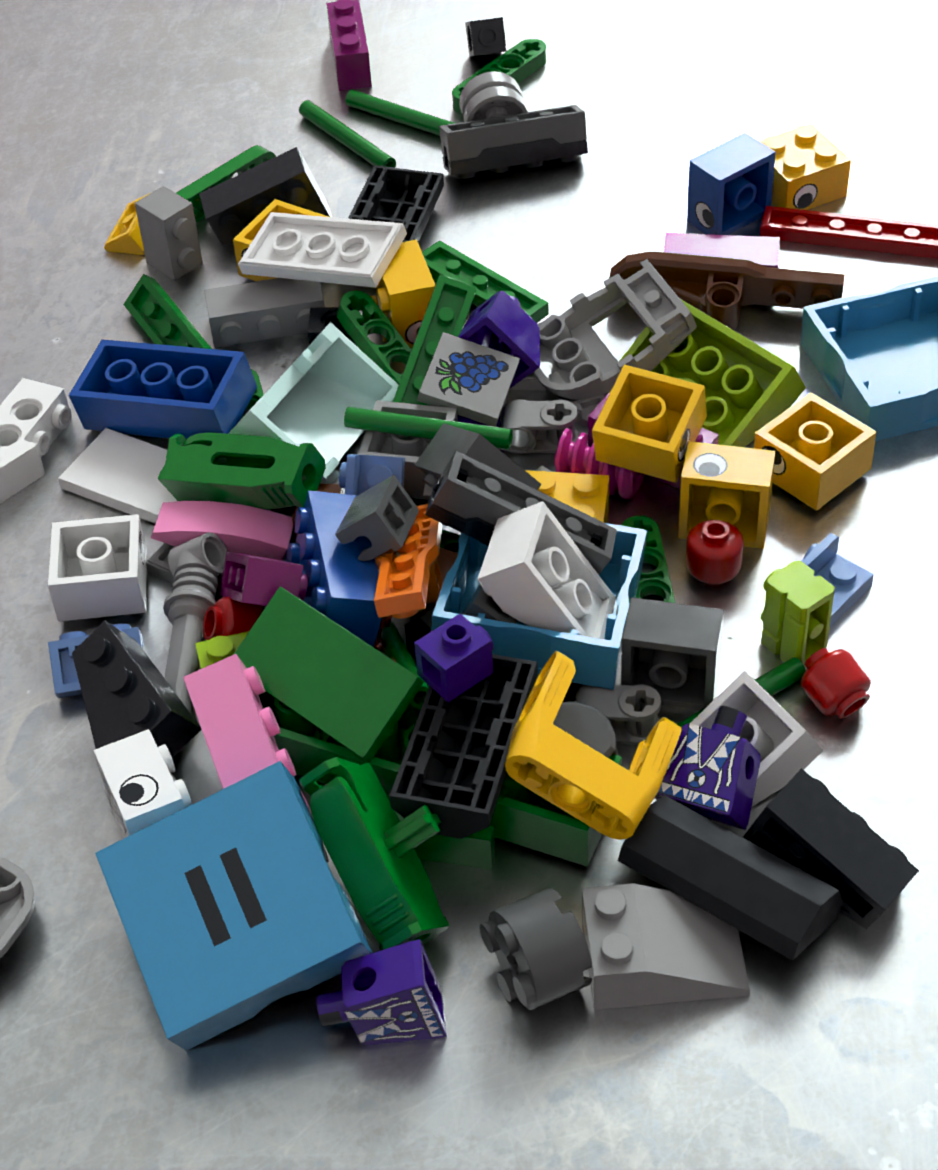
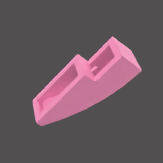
(239, 526)

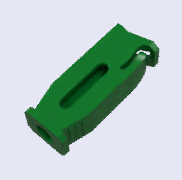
(241, 470)
(376, 852)

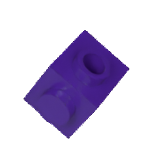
(454, 657)

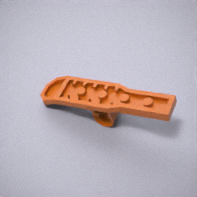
(412, 574)

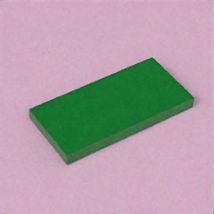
(328, 674)

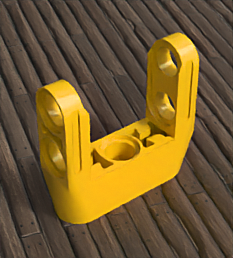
(576, 774)

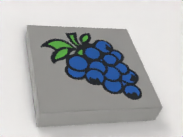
(468, 379)

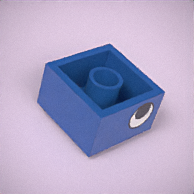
(730, 185)

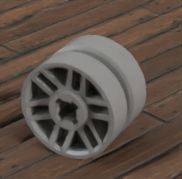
(491, 96)

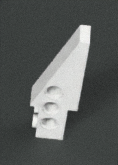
(28, 426)

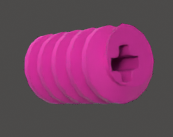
(581, 459)

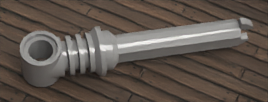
(194, 587)

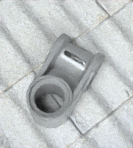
(538, 424)
(623, 709)

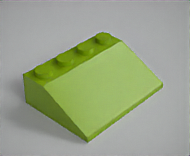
(741, 379)

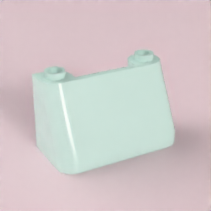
(313, 397)

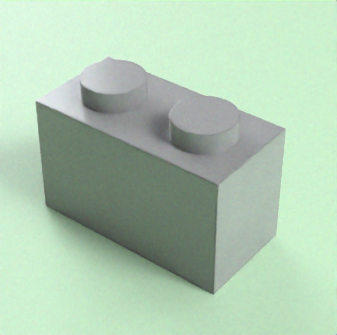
(169, 233)

